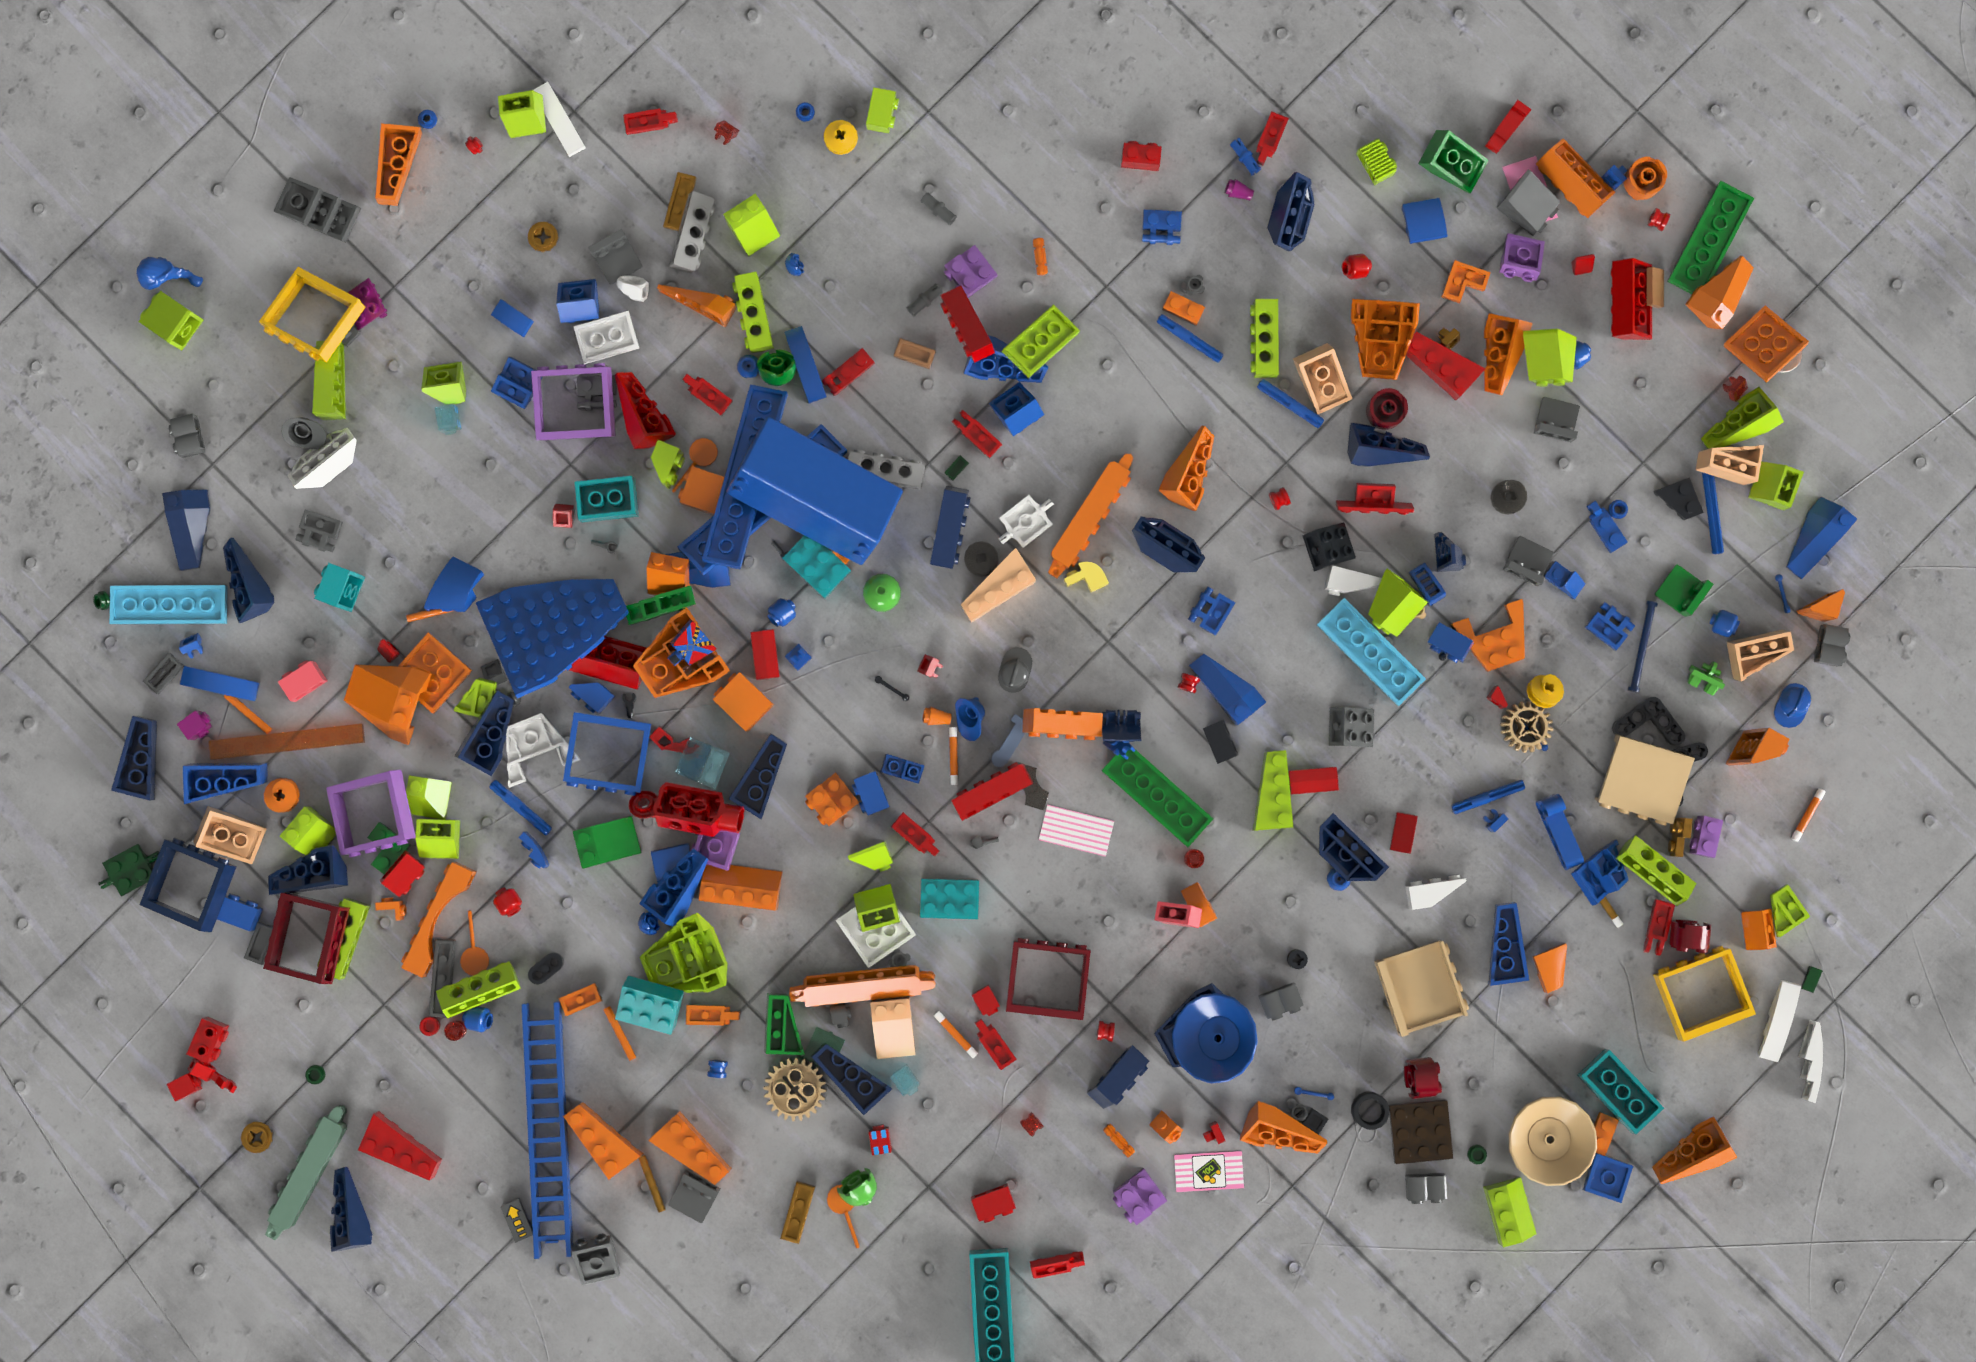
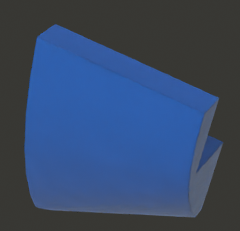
(454, 587)
(1601, 874)

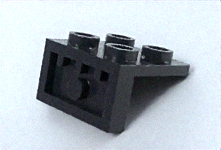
(1329, 546)

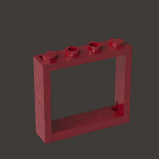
(331, 944)
(1041, 1010)

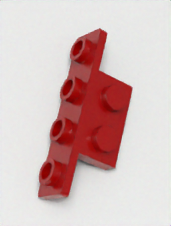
(1375, 498)

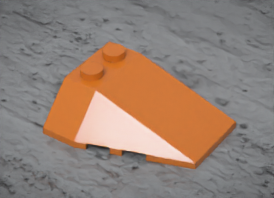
(1383, 335)
(665, 678)
(387, 697)

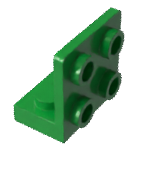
(1683, 591)

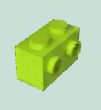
(881, 110)

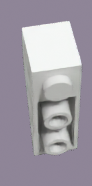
(1429, 894)

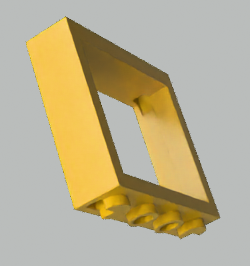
(287, 295)
(1710, 1025)

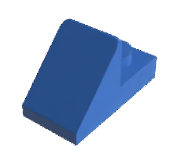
(1565, 580)

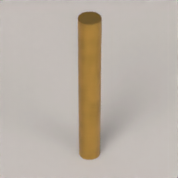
(651, 1183)

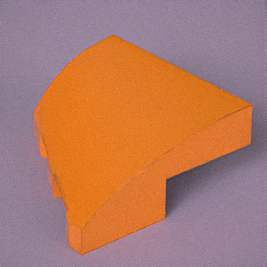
(1551, 967)

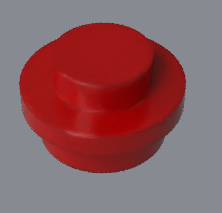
(474, 145)

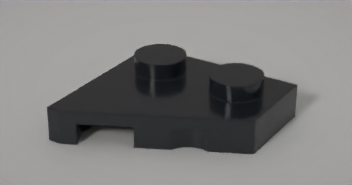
(1681, 498)

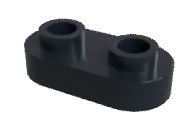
(546, 968)

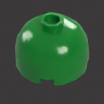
(777, 367)

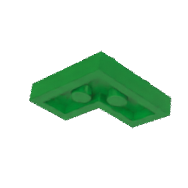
(387, 856)

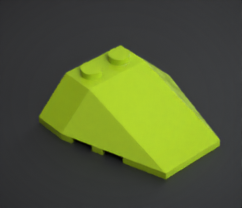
(687, 957)

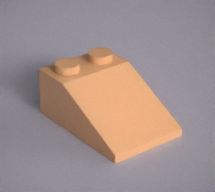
(1322, 378)
(229, 835)
(892, 1027)

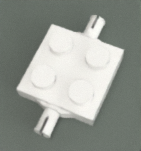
(1025, 521)

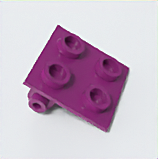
(370, 299)

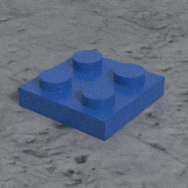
(1608, 1178)

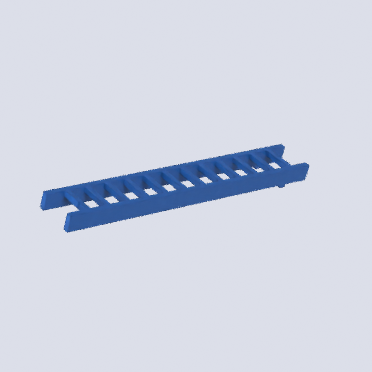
(532, 1140)

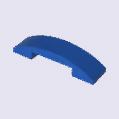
(805, 364)
(219, 683)

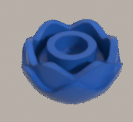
(794, 265)
(742, 368)
(1334, 883)
(648, 923)

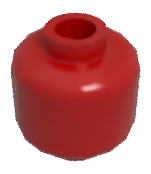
(1356, 266)
(507, 902)

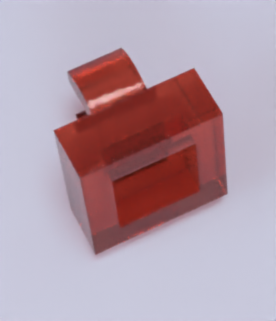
(727, 130)
(1737, 388)

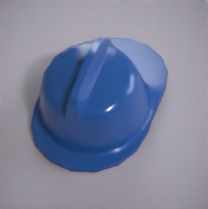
(1792, 705)
(969, 717)

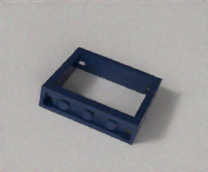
(215, 897)

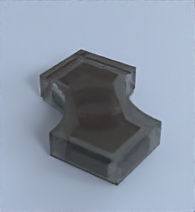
(1035, 795)

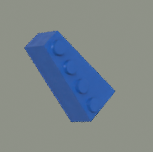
(1507, 949)

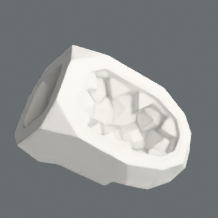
(633, 287)

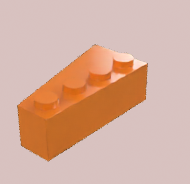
(395, 158)
(601, 1140)
(690, 1148)

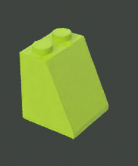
(751, 225)
(170, 320)
(1549, 356)
(1395, 604)

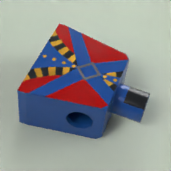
(690, 645)

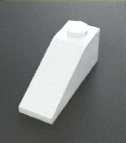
(1346, 581)

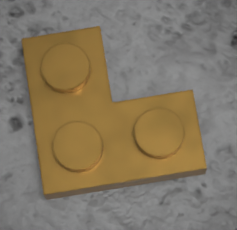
(1680, 830)

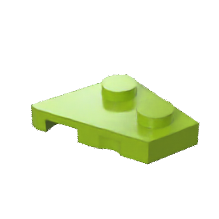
(476, 697)
(1786, 910)

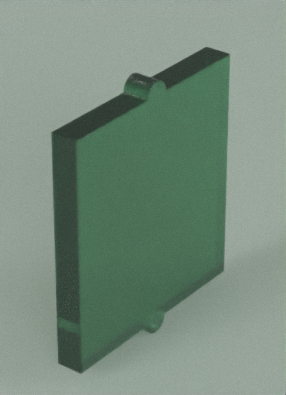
(818, 1039)

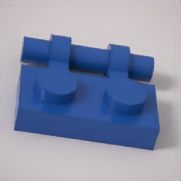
(1161, 221)
(1216, 614)
(1606, 630)

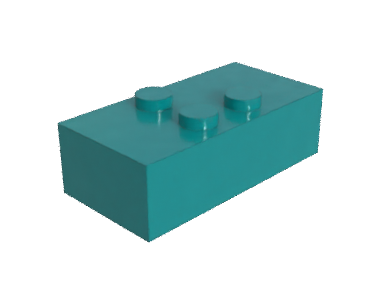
(1620, 1091)

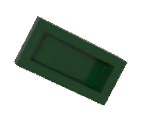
(956, 467)
(1811, 979)

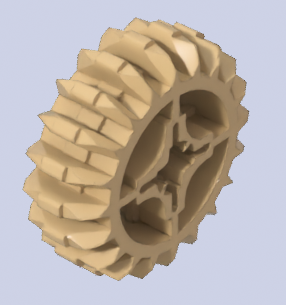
(1515, 739)

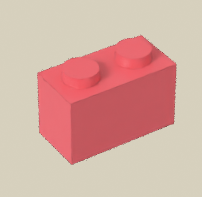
(302, 681)
(1178, 914)

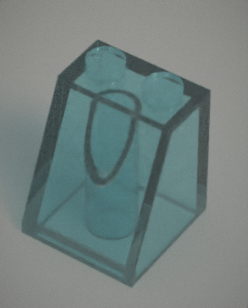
(702, 762)

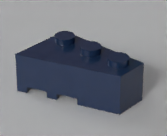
(1119, 1078)

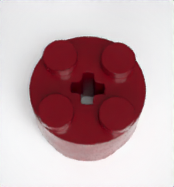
(1394, 401)
(1690, 935)
(1422, 1077)

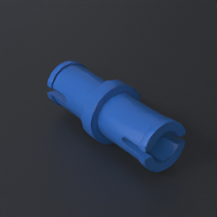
(1245, 156)

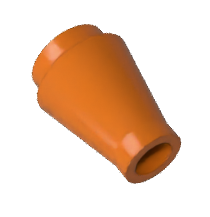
(936, 717)

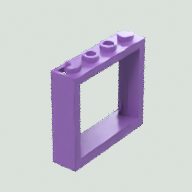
(608, 402)
(400, 808)

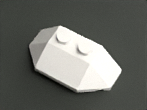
(321, 465)

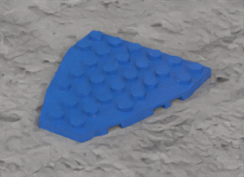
(549, 627)

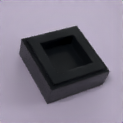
(1315, 1121)

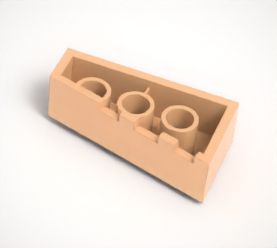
(1003, 583)

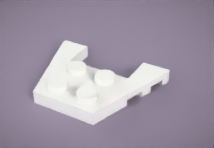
(529, 740)

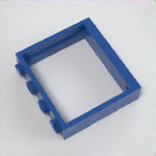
(609, 786)

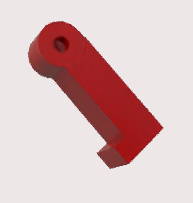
(1508, 126)

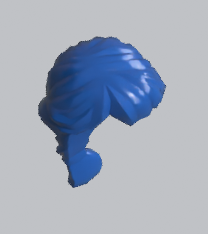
(156, 271)

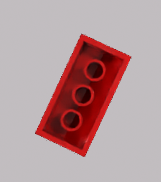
(1629, 300)
(612, 662)

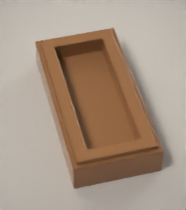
(1655, 287)
(914, 353)

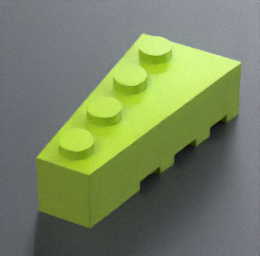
(1274, 797)

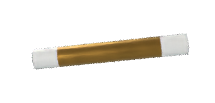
(1611, 912)

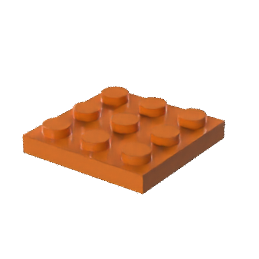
(1766, 343)
(445, 667)

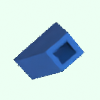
(593, 694)

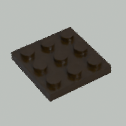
(1420, 1131)

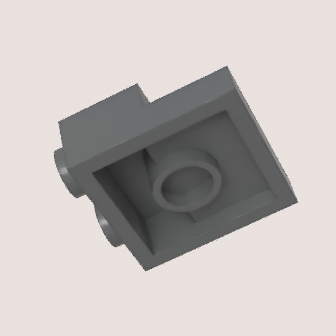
(595, 1259)

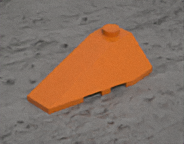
(1720, 296)
(709, 305)
(1502, 350)
(1185, 477)
(1274, 1127)
(1700, 1151)

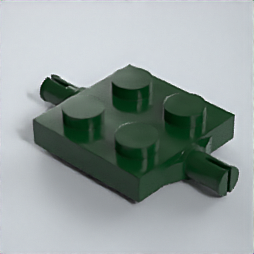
(129, 869)

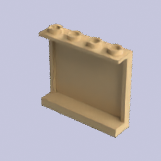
(1645, 780)
(1421, 987)

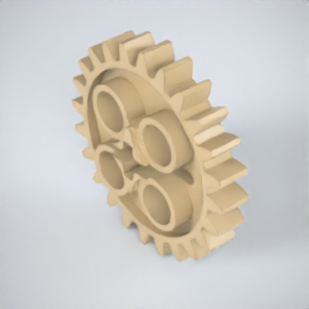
(781, 1100)

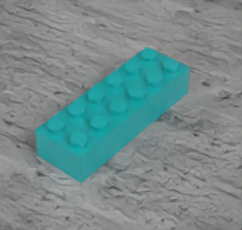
(991, 1305)

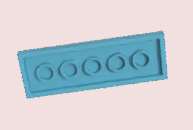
(168, 604)
(1371, 652)

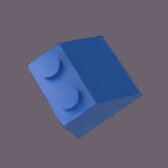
(577, 301)
(1016, 408)

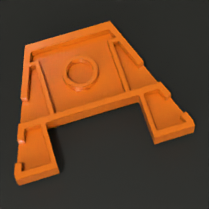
(1499, 645)

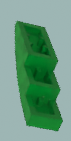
(660, 605)

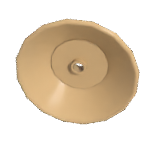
(1571, 1144)

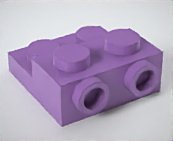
(1522, 257)
(970, 271)
(718, 848)
(1139, 1197)

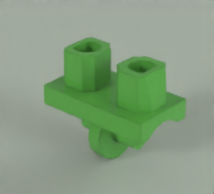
(1713, 682)

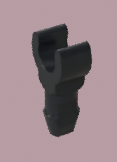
(629, 705)

